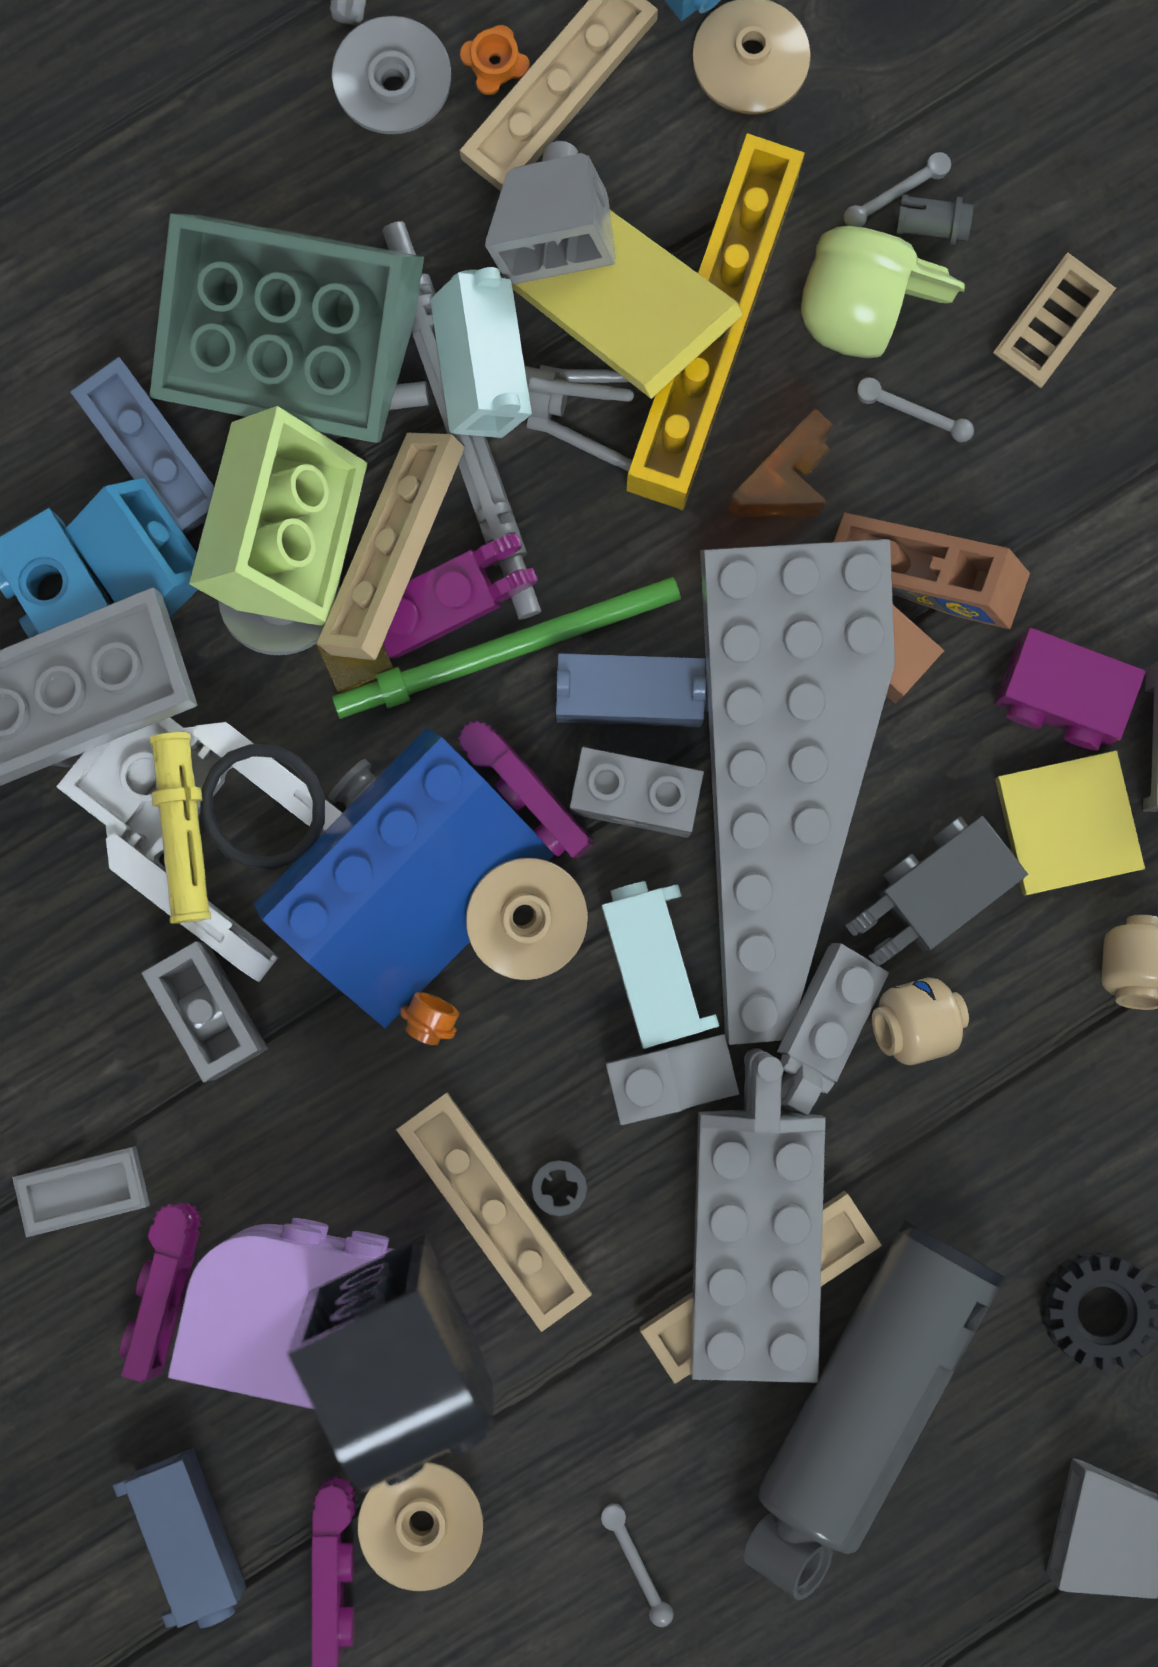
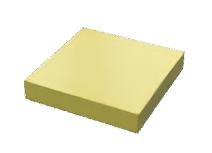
(1070, 822)

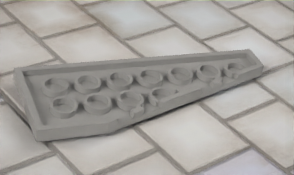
(793, 709)

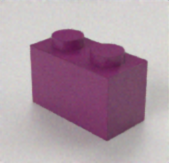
(1069, 689)

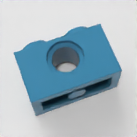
(44, 549)

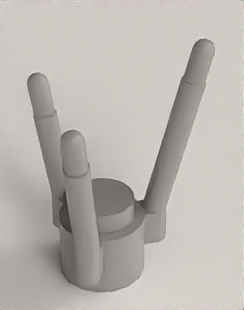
(548, 397)

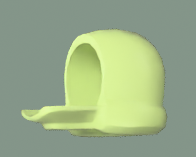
(860, 289)

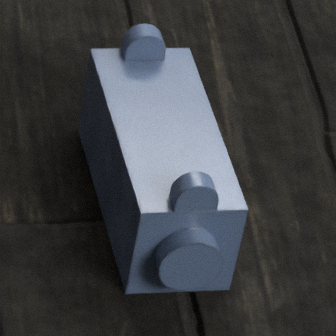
(631, 690)
(185, 1540)

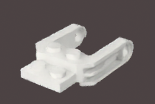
(117, 787)

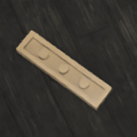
(557, 86)
(391, 546)
(494, 1212)
(844, 1243)

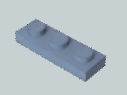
(146, 443)

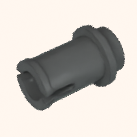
(935, 218)

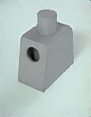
(551, 218)
(1105, 1536)

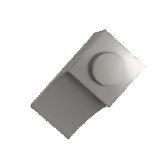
(671, 1079)

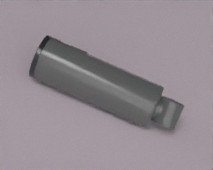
(868, 1408)

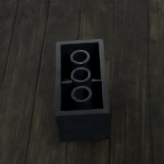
(392, 1366)

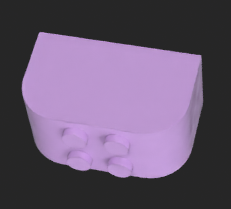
(249, 1302)

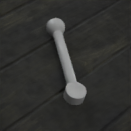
(936, 168)
(870, 391)
(613, 1519)

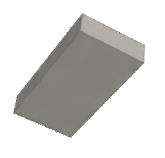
(81, 1191)

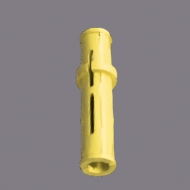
(180, 826)

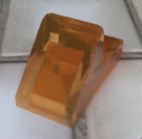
(776, 486)

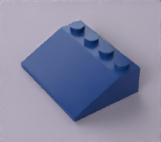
(393, 875)

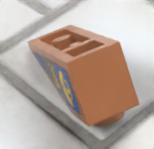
(946, 571)

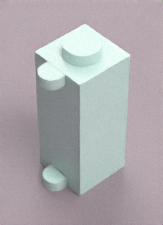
(480, 354)
(652, 964)

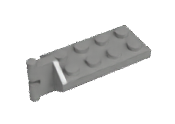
(89, 683)
(758, 1236)

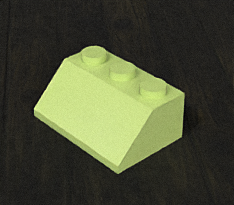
(279, 519)

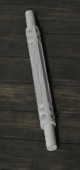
(477, 459)

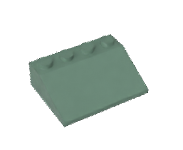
(283, 323)

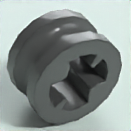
(353, 784)
(572, 1174)

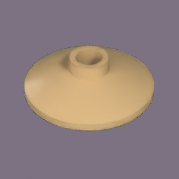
(746, 80)
(545, 941)
(416, 1557)

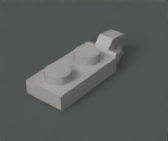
(827, 1025)

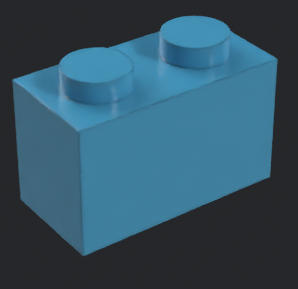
(134, 544)

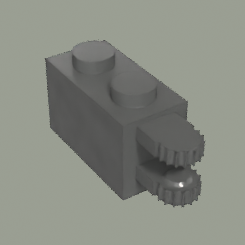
(943, 888)

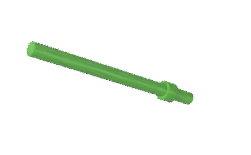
(396, 686)

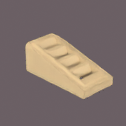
(1085, 281)

